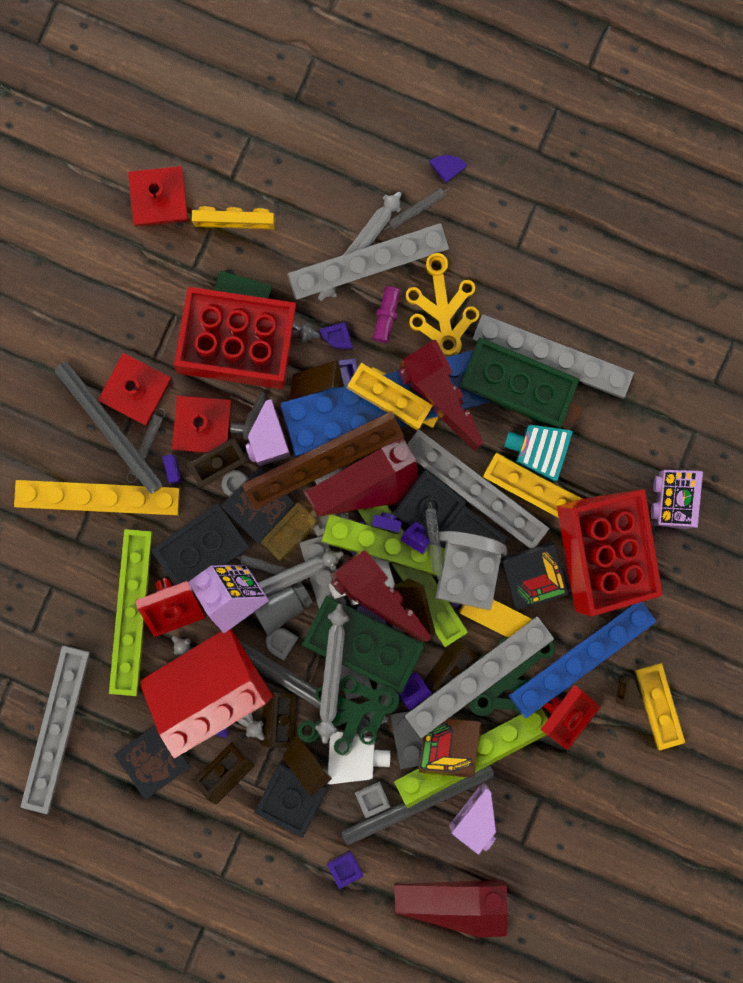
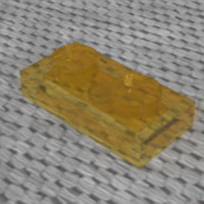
(290, 531)

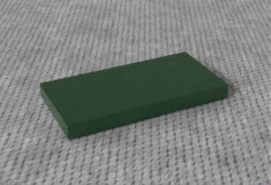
(519, 383)
(368, 646)

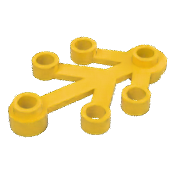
(443, 311)

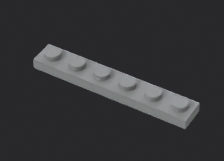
(367, 261)
(587, 368)
(476, 490)
(320, 584)
(479, 677)
(55, 729)

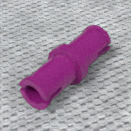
(386, 314)

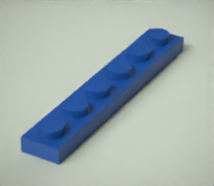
(581, 659)

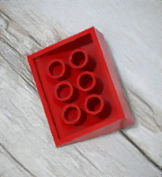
(235, 338)
(609, 551)
(203, 692)

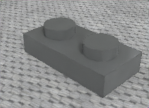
(407, 741)

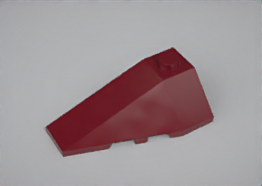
(429, 379)
(368, 483)
(364, 583)
(463, 906)

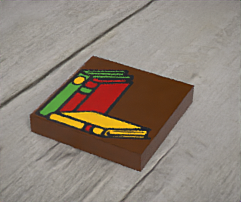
(451, 749)

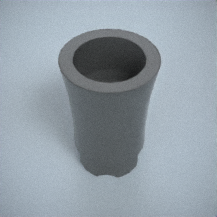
(283, 607)

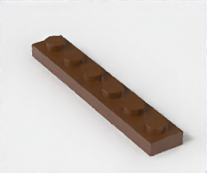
(323, 460)

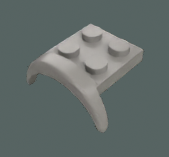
(469, 569)

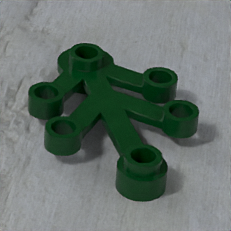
(508, 682)
(354, 714)

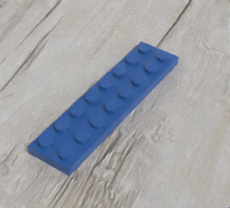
(337, 411)

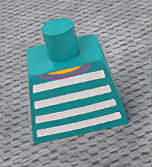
(540, 449)

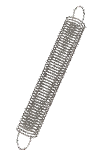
(418, 208)
(150, 439)
(431, 519)
(263, 564)

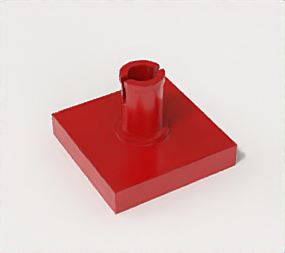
(158, 196)
(134, 389)
(200, 423)
(170, 607)
(569, 716)

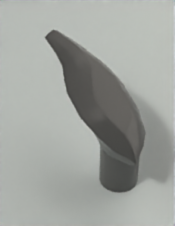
(244, 429)

